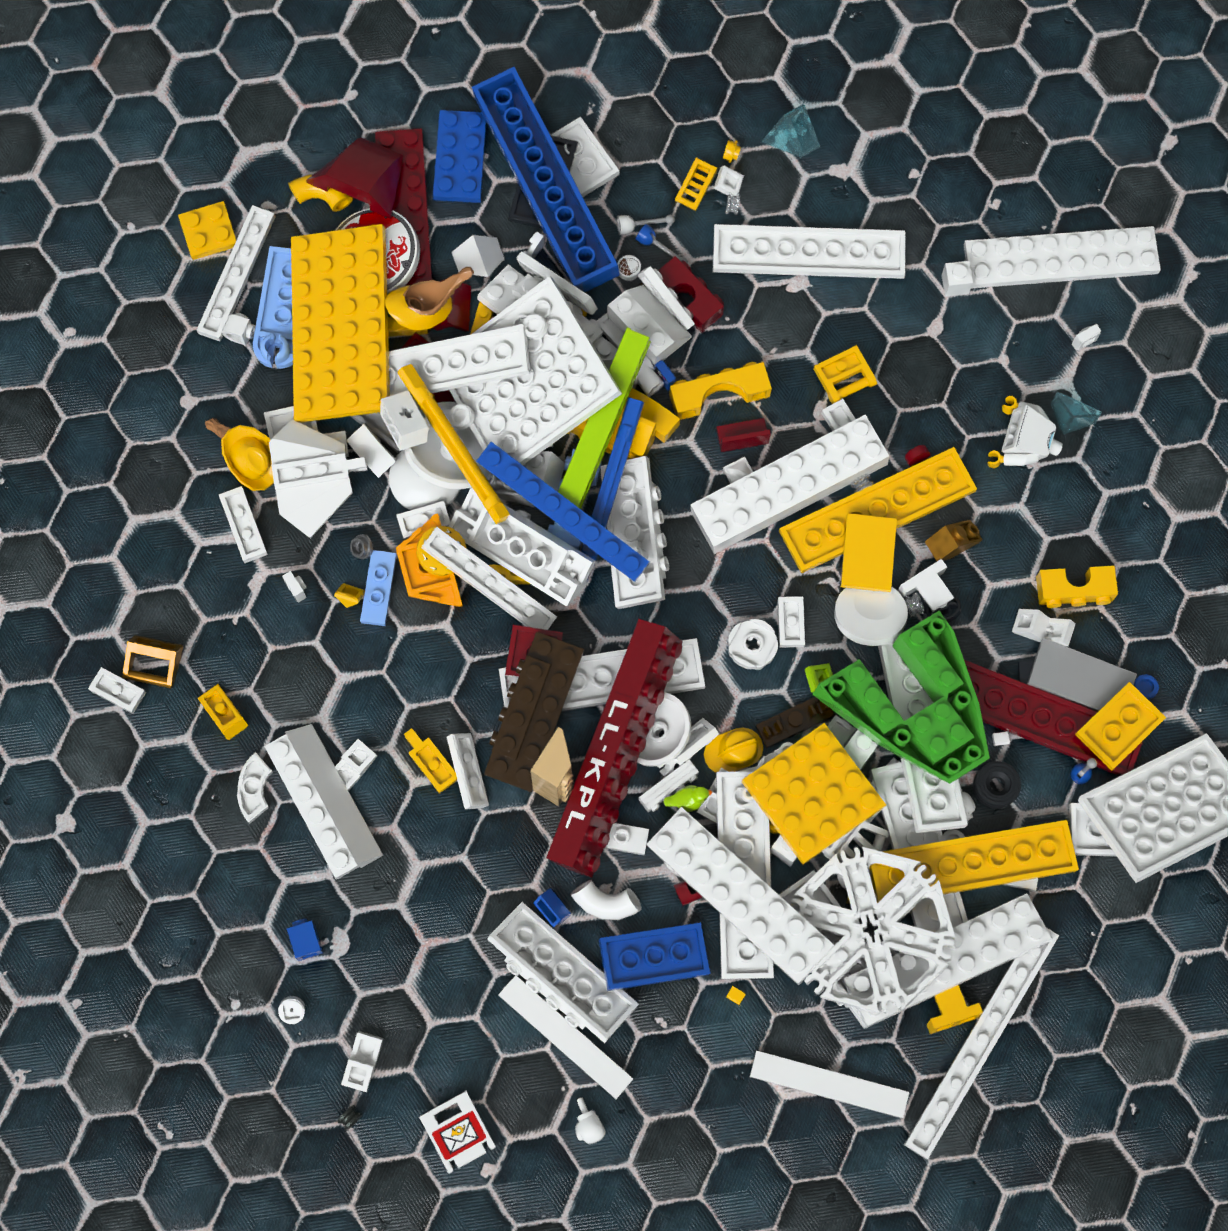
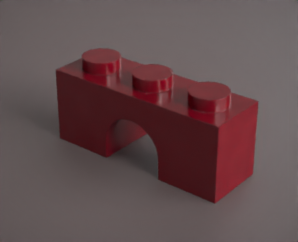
(706, 306)

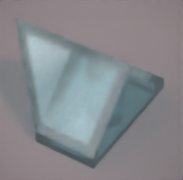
(793, 133)
(1073, 414)

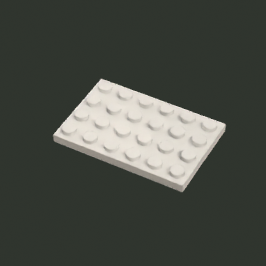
(1163, 808)

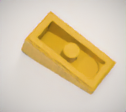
(223, 712)

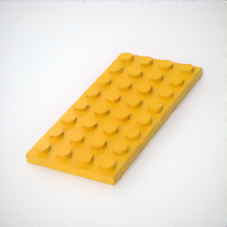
(339, 323)

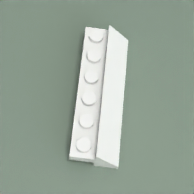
(524, 549)
(323, 800)

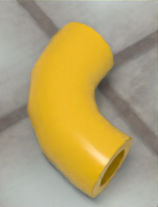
(305, 191)

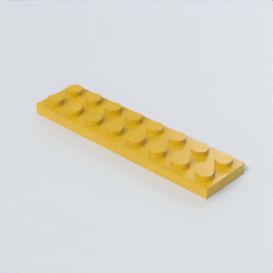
(901, 496)
(986, 859)

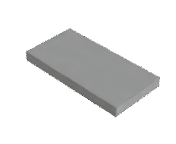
(1077, 676)

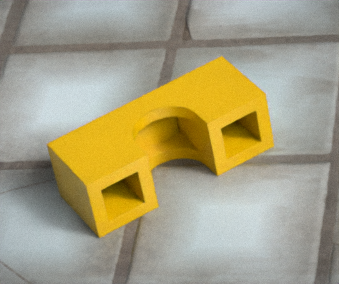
(1056, 590)

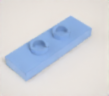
(378, 588)

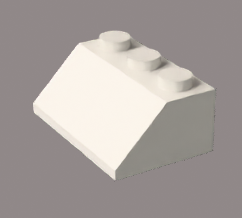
(646, 315)

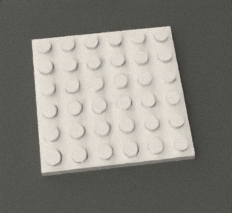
(561, 392)

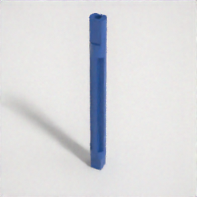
(615, 466)

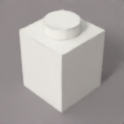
(957, 278)

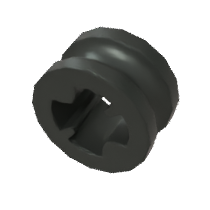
(349, 1117)

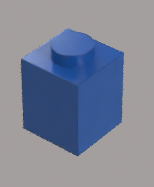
(304, 939)

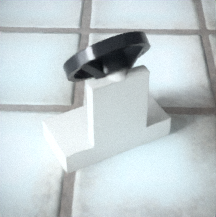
(933, 590)

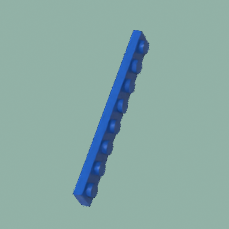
(563, 512)

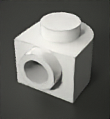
(238, 329)

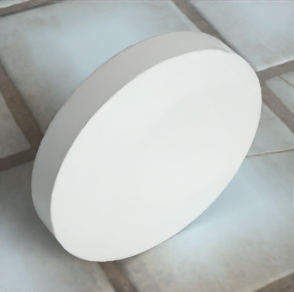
(870, 615)

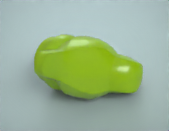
(688, 798)

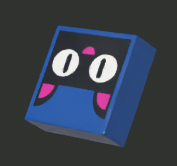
(665, 374)

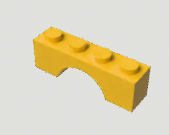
(749, 382)

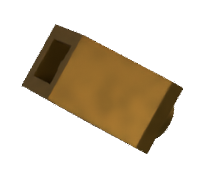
(953, 540)

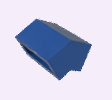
(552, 908)

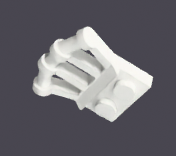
(842, 843)

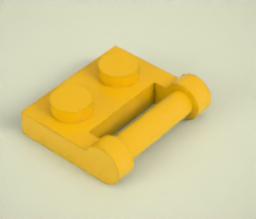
(843, 367)

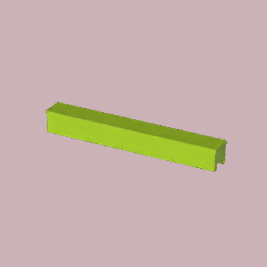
(603, 423)

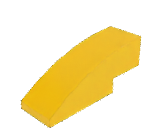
(665, 420)

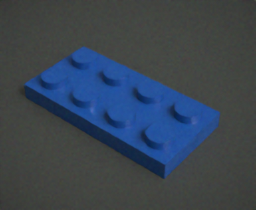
(459, 156)
(654, 956)

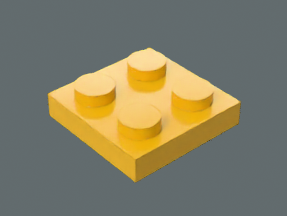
(207, 230)

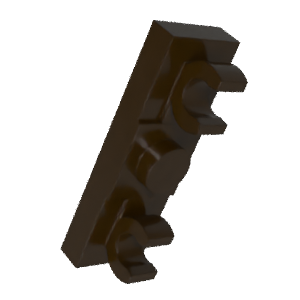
(793, 721)

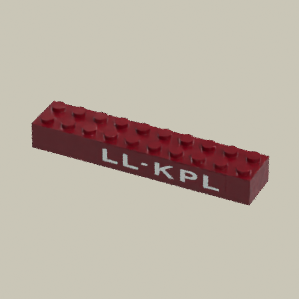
(615, 748)

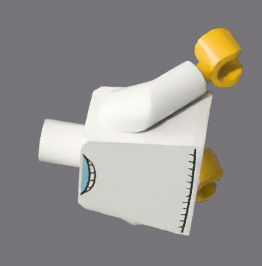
(1027, 437)

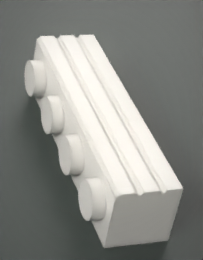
(669, 785)

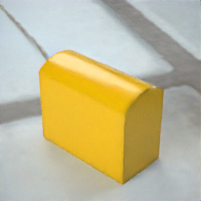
(735, 995)

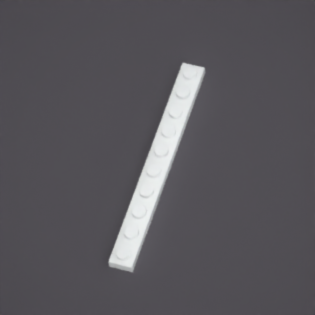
(976, 1049)

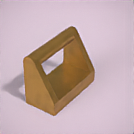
(155, 649)

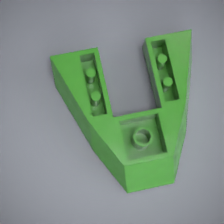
(940, 739)

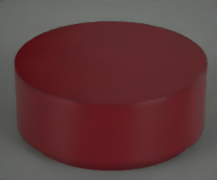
(917, 455)

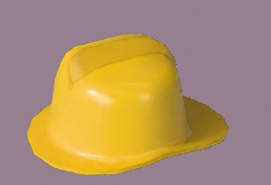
(733, 750)

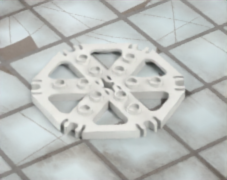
(894, 934)

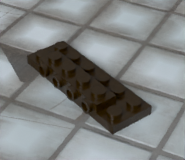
(533, 709)

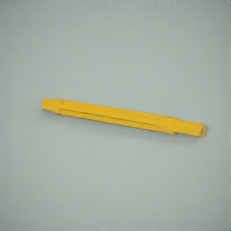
(453, 443)

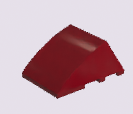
(364, 173)

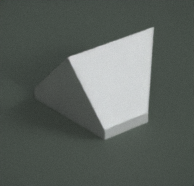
(480, 253)

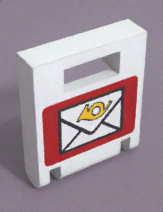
(458, 1136)

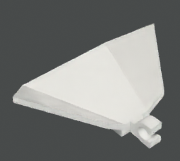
(310, 475)

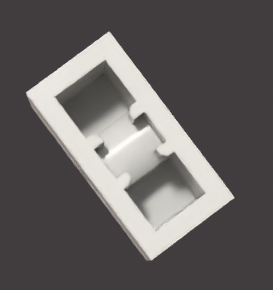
(404, 420)

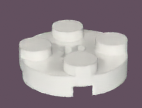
(754, 658)

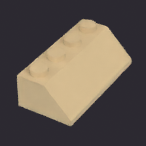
(553, 772)

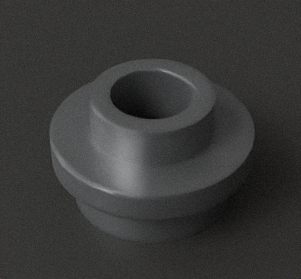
(361, 546)

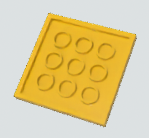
(813, 793)

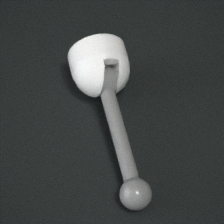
(627, 224)

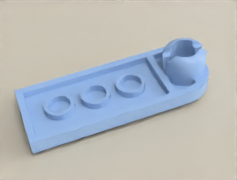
(275, 311)

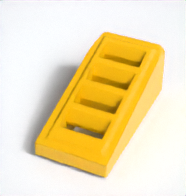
(705, 167)

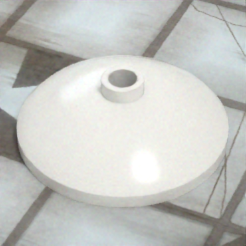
(412, 489)
(676, 722)

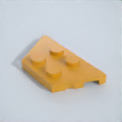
(421, 583)

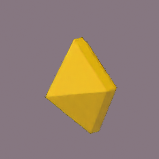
(349, 595)

